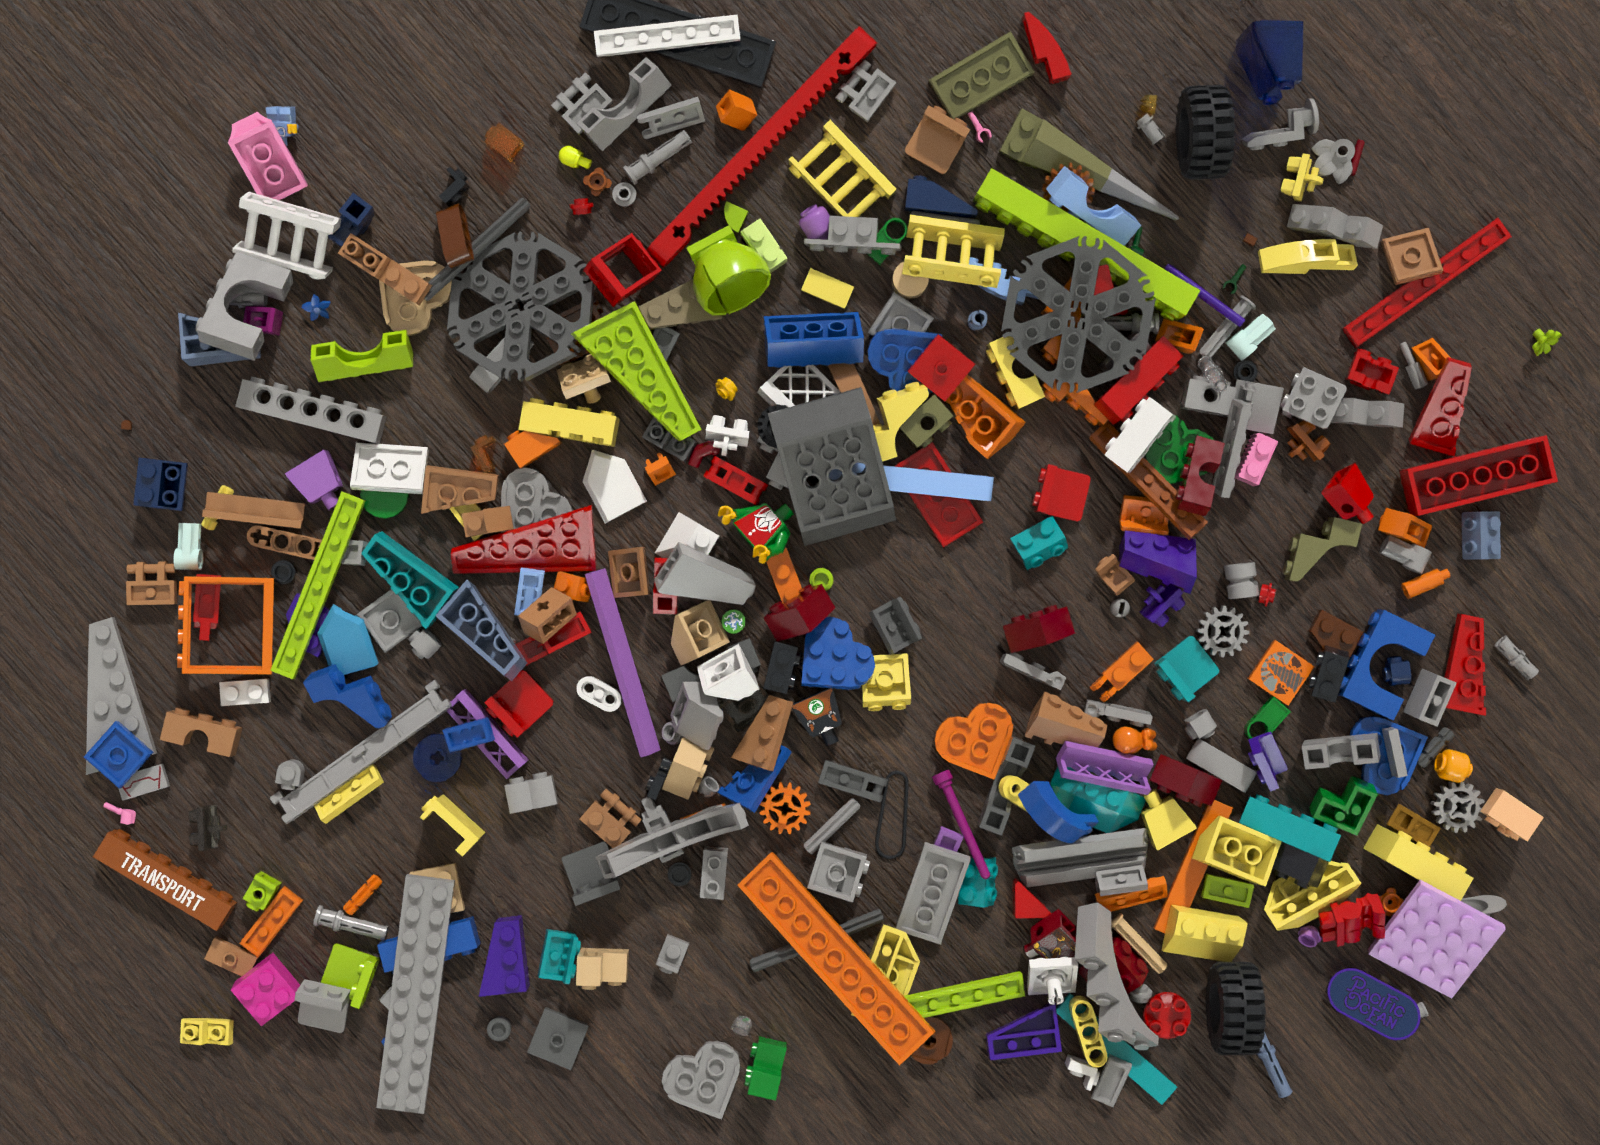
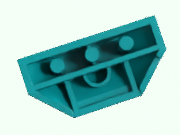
(1111, 806)

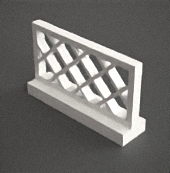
(774, 396)

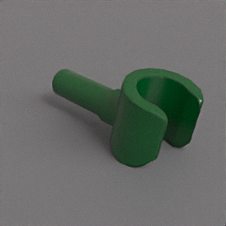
(1134, 247)
(1235, 278)

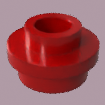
(581, 206)

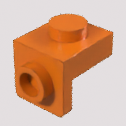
(572, 586)

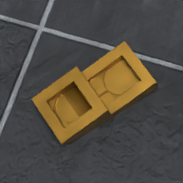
(1413, 825)

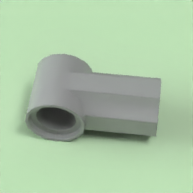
(1410, 556)

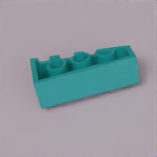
(411, 578)
(1289, 828)

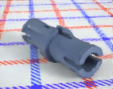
(981, 316)

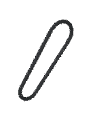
(904, 818)

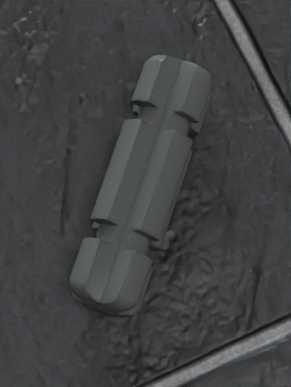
(1435, 746)

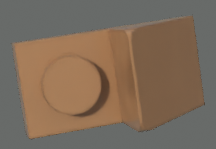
(487, 521)

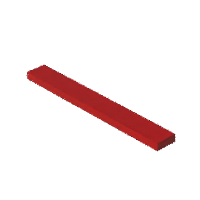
(1416, 291)

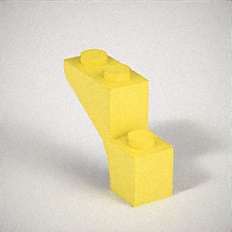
(895, 410)

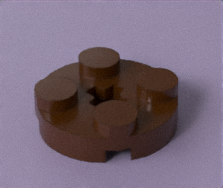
(938, 1049)

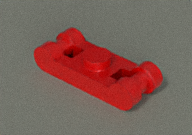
(735, 480)

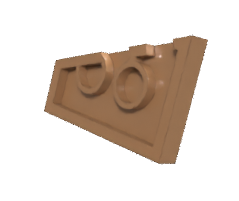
(456, 487)
(764, 737)

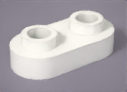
(599, 693)

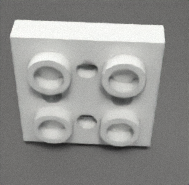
(1052, 977)

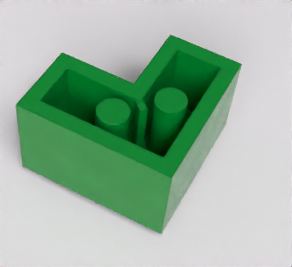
(1347, 810)
(765, 1073)

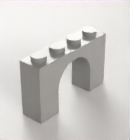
(242, 276)

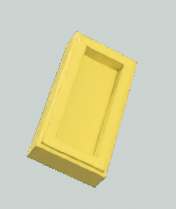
(827, 288)

